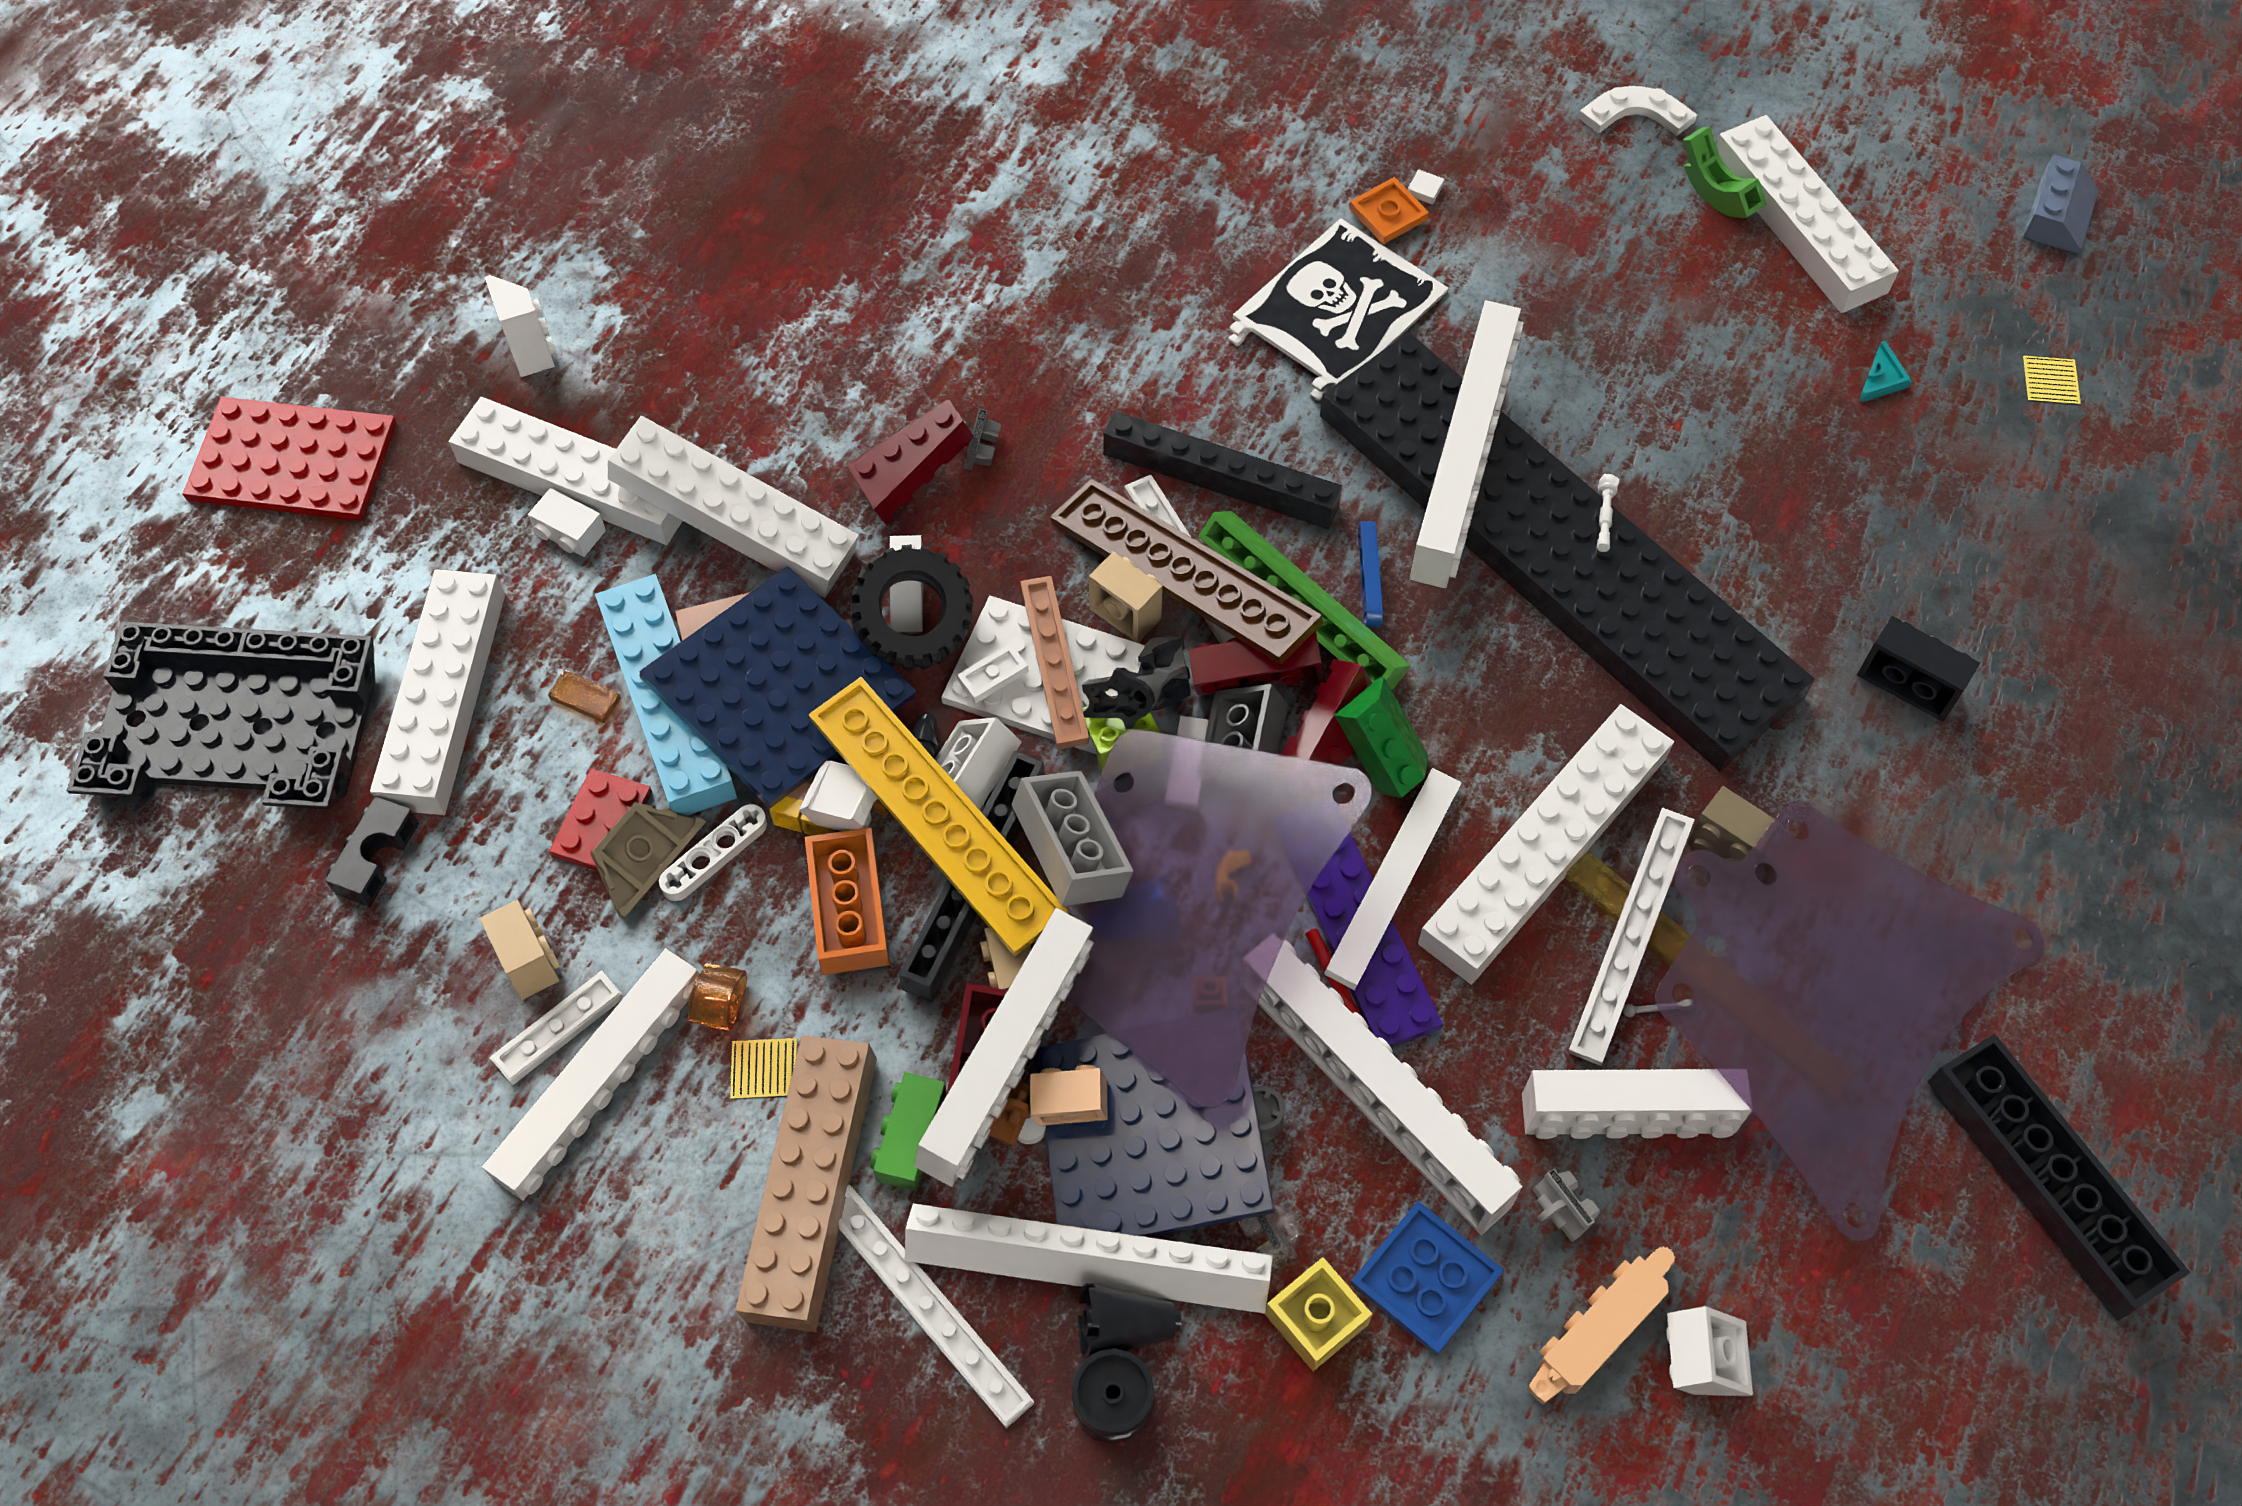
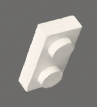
(992, 673)

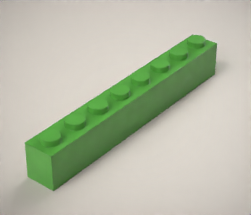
(1340, 631)

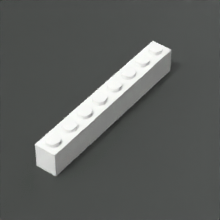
(592, 1076)

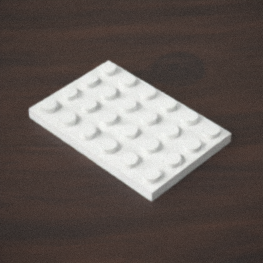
(1023, 700)

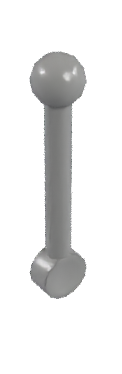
(1630, 1010)

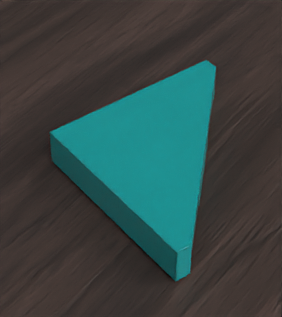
(1885, 375)

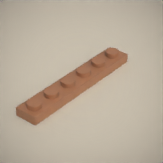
(1054, 663)

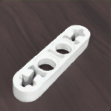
(709, 848)

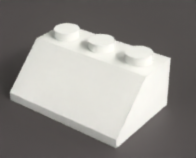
(521, 326)
(977, 756)

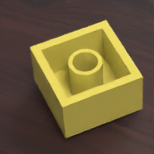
(1318, 1314)

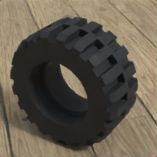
(918, 566)

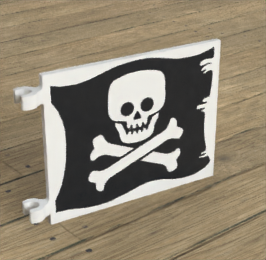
(1338, 304)

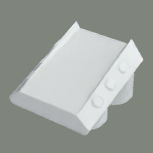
(838, 799)

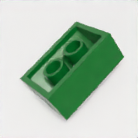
(1384, 740)

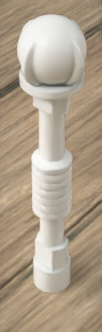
(1607, 489)

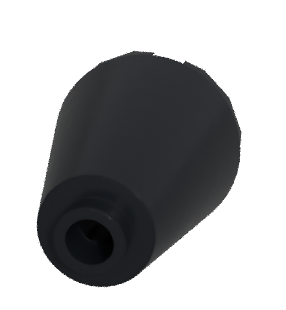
(1123, 1319)

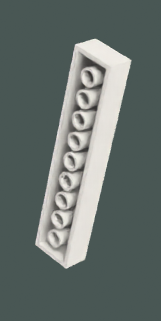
(1467, 446)
(1544, 844)
(1388, 1092)

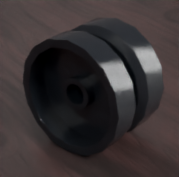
(1129, 1381)

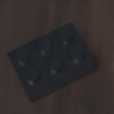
(1918, 668)

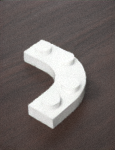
(1639, 101)

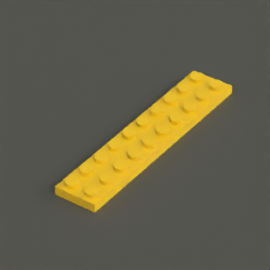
(937, 815)

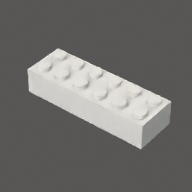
(1631, 1103)

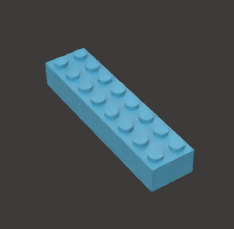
(640, 634)

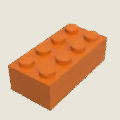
(846, 901)

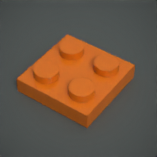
(1388, 210)

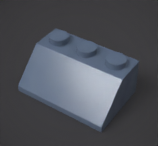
(2062, 205)

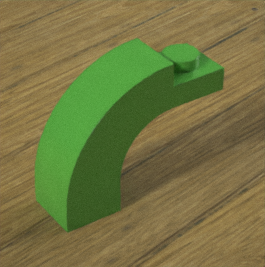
(1715, 182)

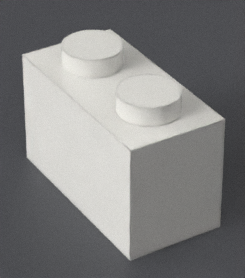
(566, 522)

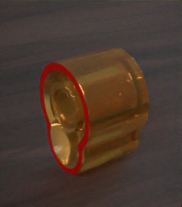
(717, 996)

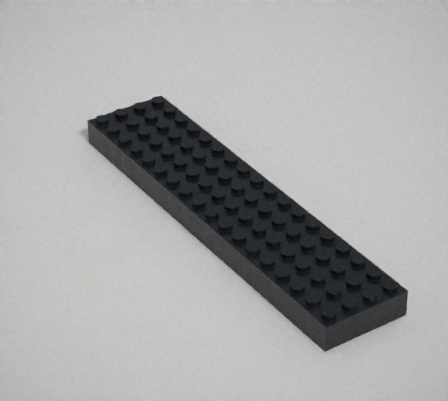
(1540, 531)

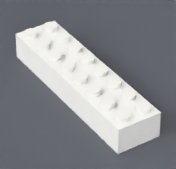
(1808, 216)
(547, 457)
(731, 505)
(439, 691)
(1004, 1049)

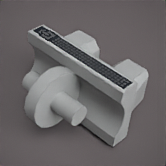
(1562, 1206)

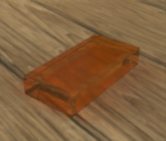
(584, 696)

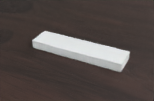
(556, 1027)

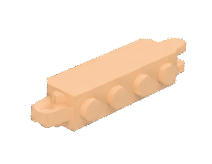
(1603, 1327)

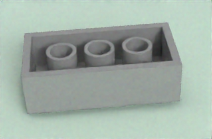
(1072, 838)

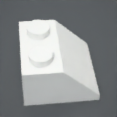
(1709, 1353)

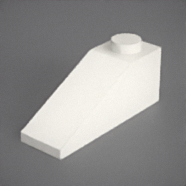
(906, 596)

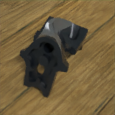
(1157, 685)

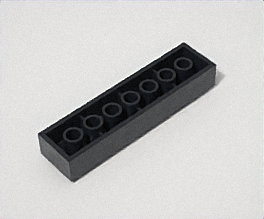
(2057, 1177)

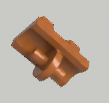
(1012, 1118)

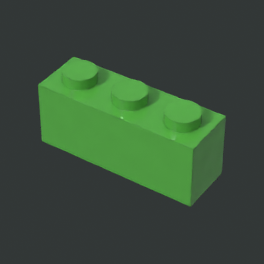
(914, 1108)

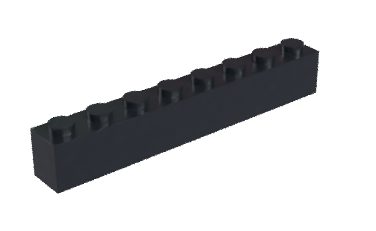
(1222, 470)
(952, 914)

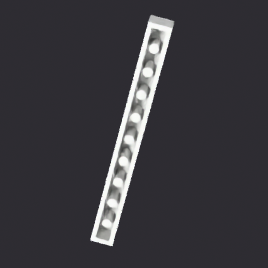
(1088, 1256)

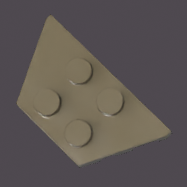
(640, 851)

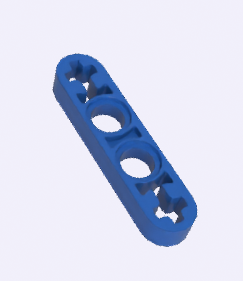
(1370, 574)

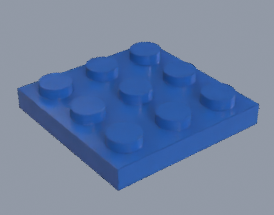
(1427, 1277)

